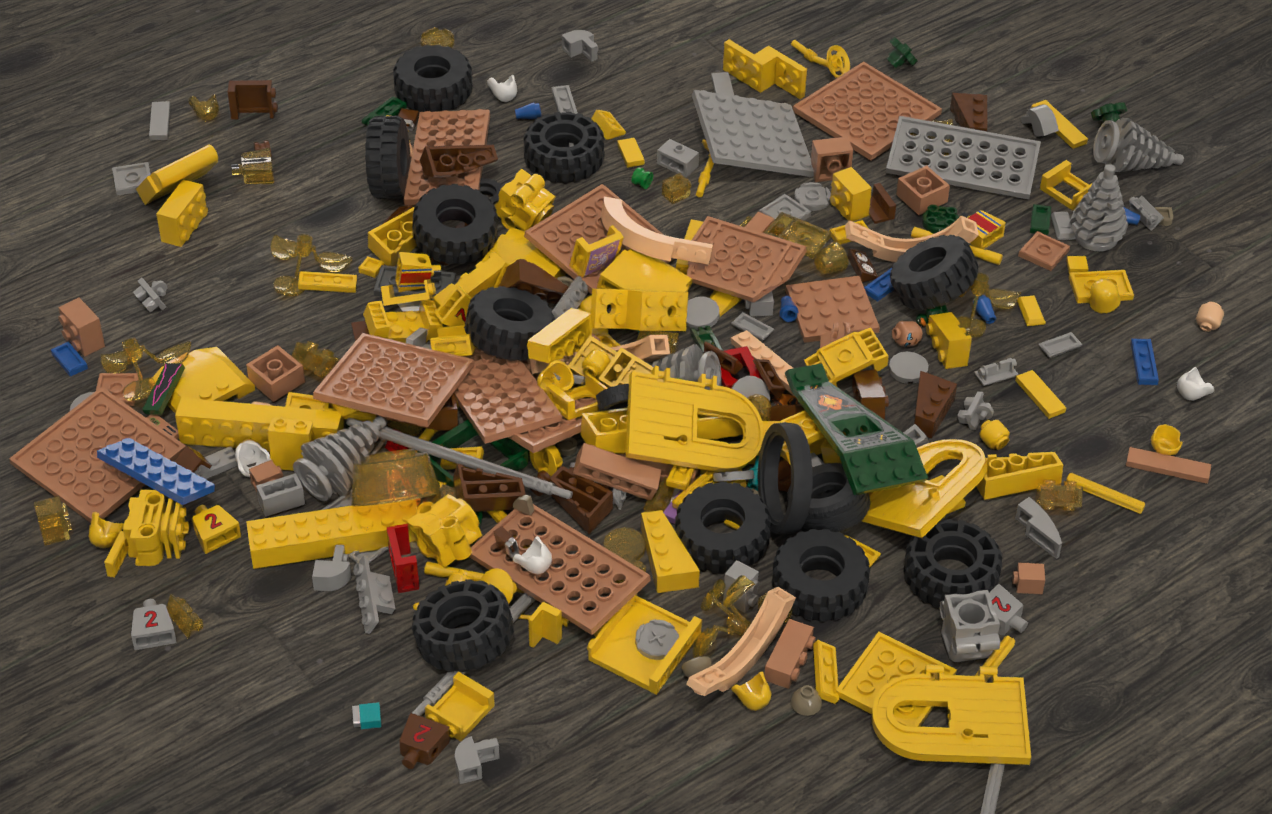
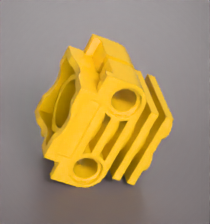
(154, 528)

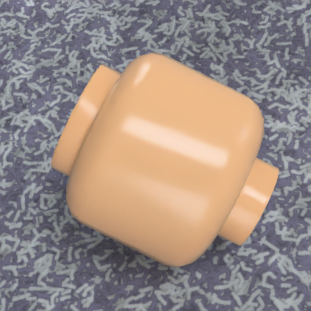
(1210, 316)

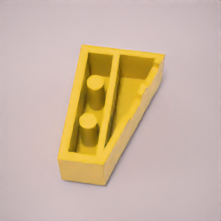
(949, 340)

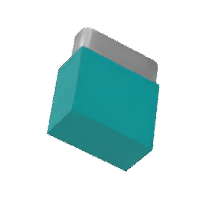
(367, 715)

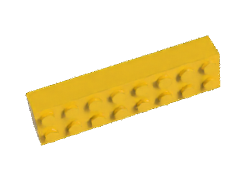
(233, 423)
(609, 429)
(318, 532)

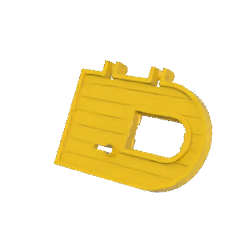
(671, 411)
(921, 505)
(974, 709)

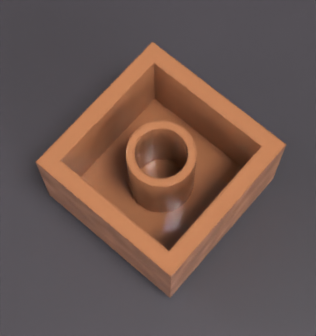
(830, 157)
(922, 189)
(81, 327)
(275, 373)

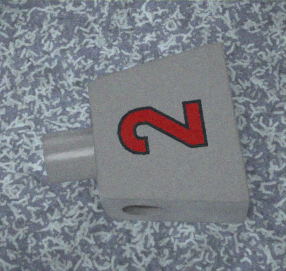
(1007, 610)
(152, 626)

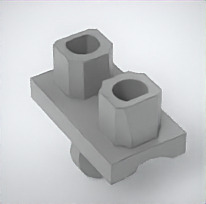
(157, 289)
(975, 411)

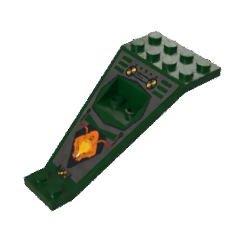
(872, 458)

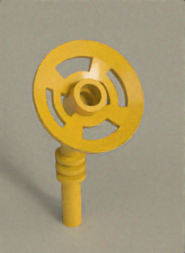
(833, 62)
(705, 175)

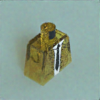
(255, 167)

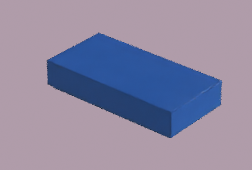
(69, 359)

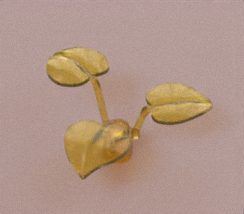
(285, 249)
(999, 298)
(118, 362)
(735, 622)

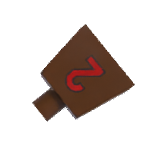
(422, 740)

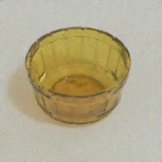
(393, 478)

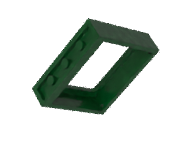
(516, 454)

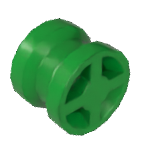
(642, 178)

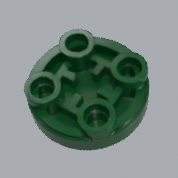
(938, 218)

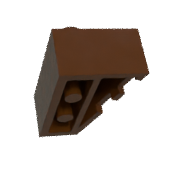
(970, 110)
(869, 391)
(933, 402)
(487, 490)
(589, 500)

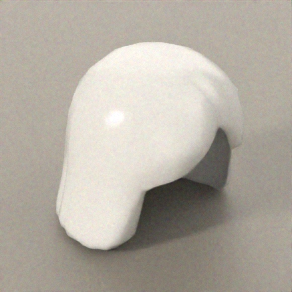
(503, 91)
(1192, 386)
(249, 453)
(536, 558)

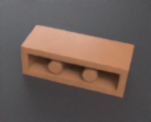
(789, 654)

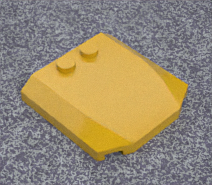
(209, 377)

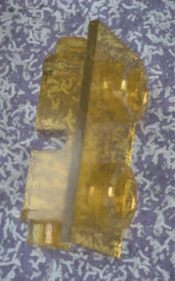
(660, 499)
(183, 616)

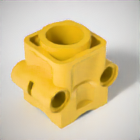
(524, 201)
(445, 529)

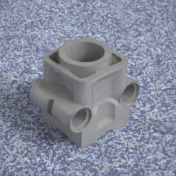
(969, 626)

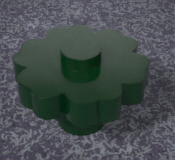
(900, 53)
(1109, 112)

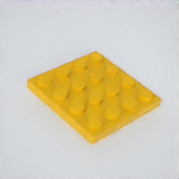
(880, 664)

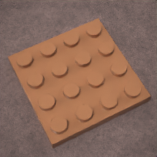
(829, 302)

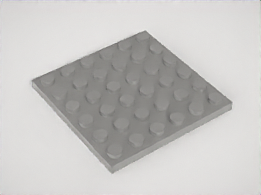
(752, 133)

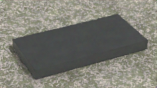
(387, 277)

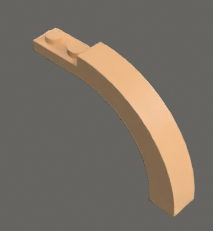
(650, 242)
(892, 248)
(646, 349)
(748, 649)

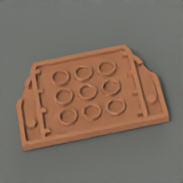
(743, 260)

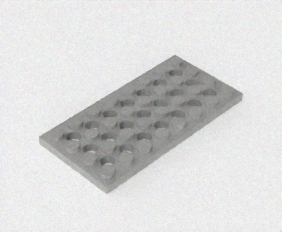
(970, 165)

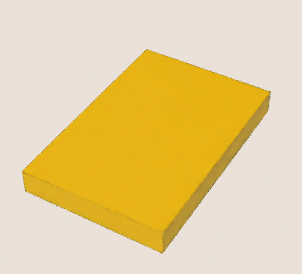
(1082, 282)

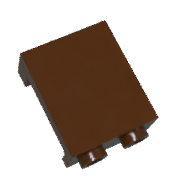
(252, 97)

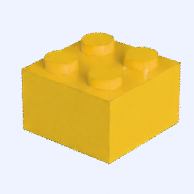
(850, 194)

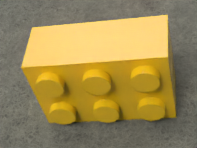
(182, 213)

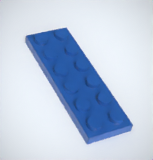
(155, 471)

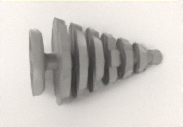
(1131, 147)
(1100, 213)
(690, 364)
(330, 459)

